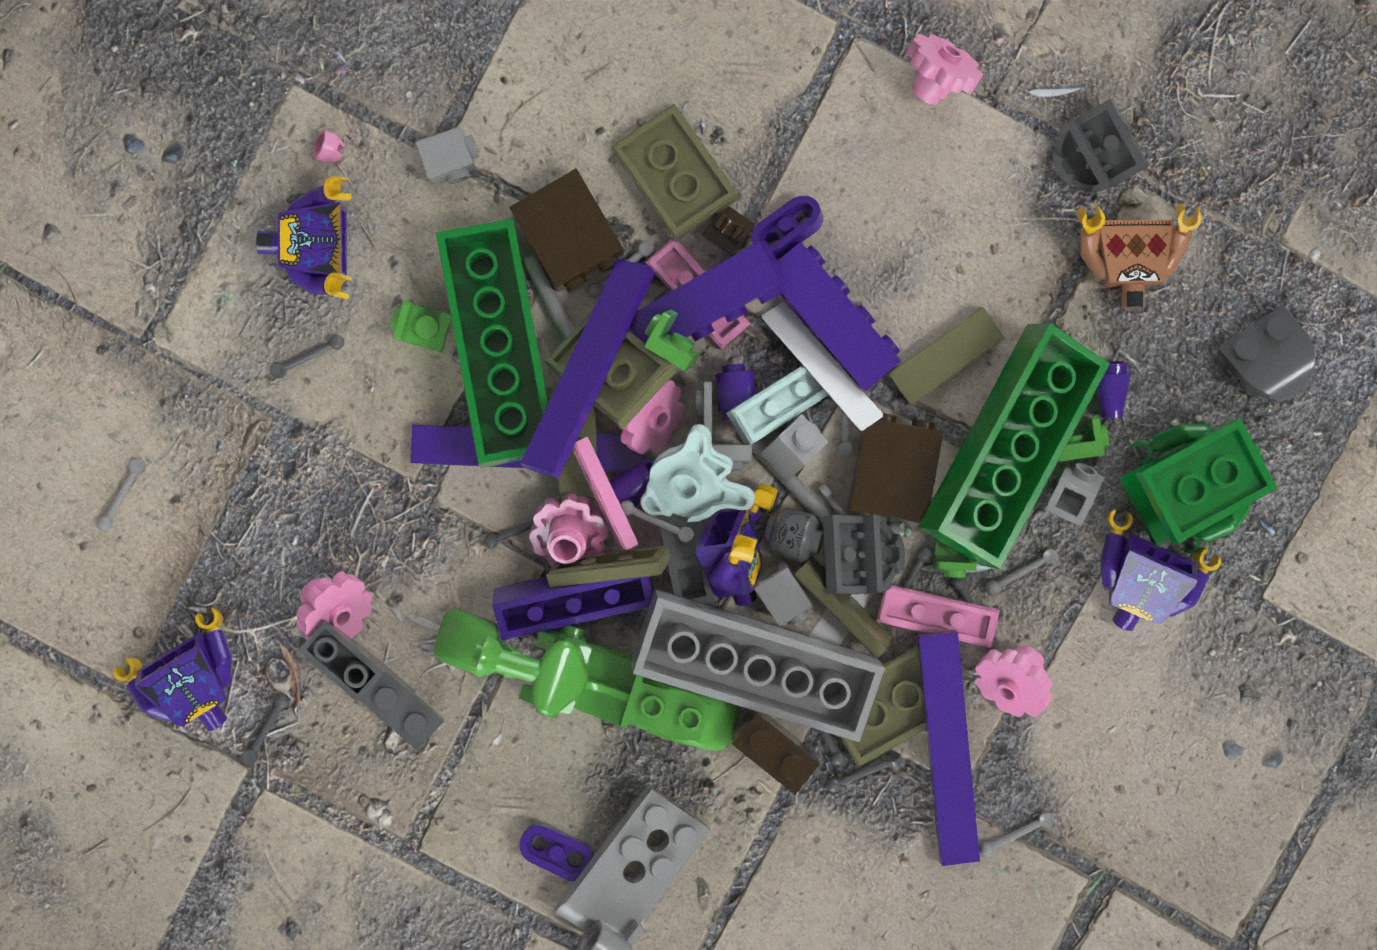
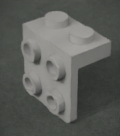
(737, 453)

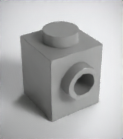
(448, 156)
(794, 447)
(1075, 492)
(783, 594)

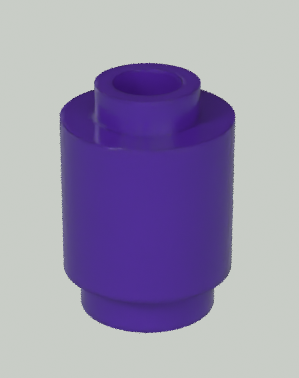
(733, 387)

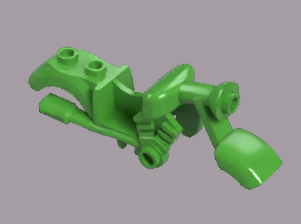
(587, 679)

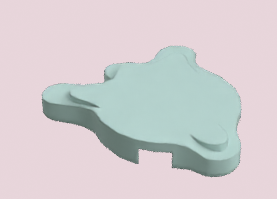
(693, 481)

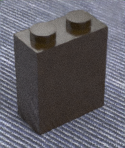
(568, 231)
(896, 469)
(775, 750)

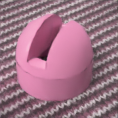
(326, 147)

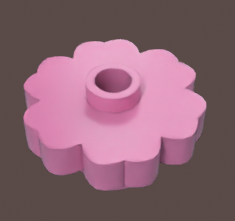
(941, 68)
(655, 422)
(568, 529)
(338, 601)
(1015, 681)

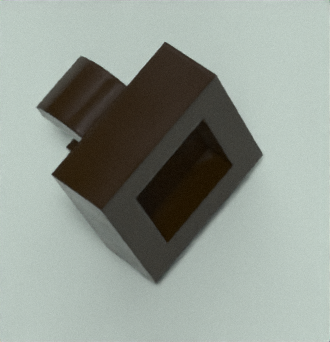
(728, 230)

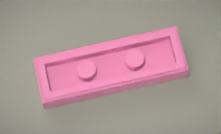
(675, 268)
(604, 494)
(938, 613)

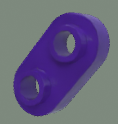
(785, 225)
(555, 855)

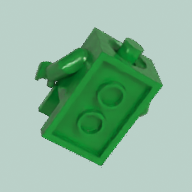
(1199, 484)

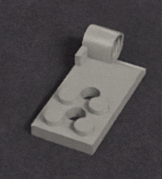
(614, 905)

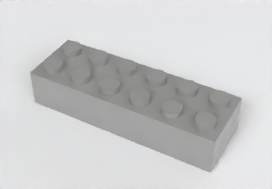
(756, 665)

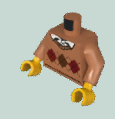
(1134, 251)

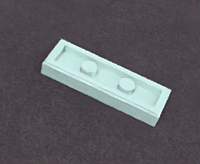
(776, 405)

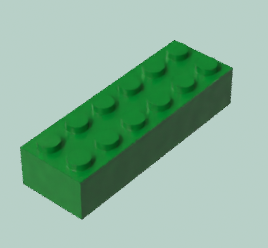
(494, 338)
(1014, 445)

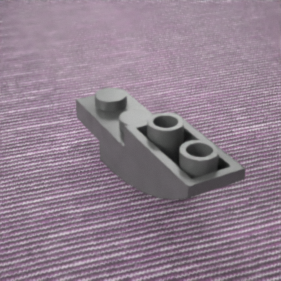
(684, 567)
(372, 683)

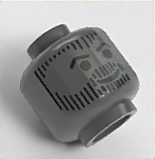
(793, 535)

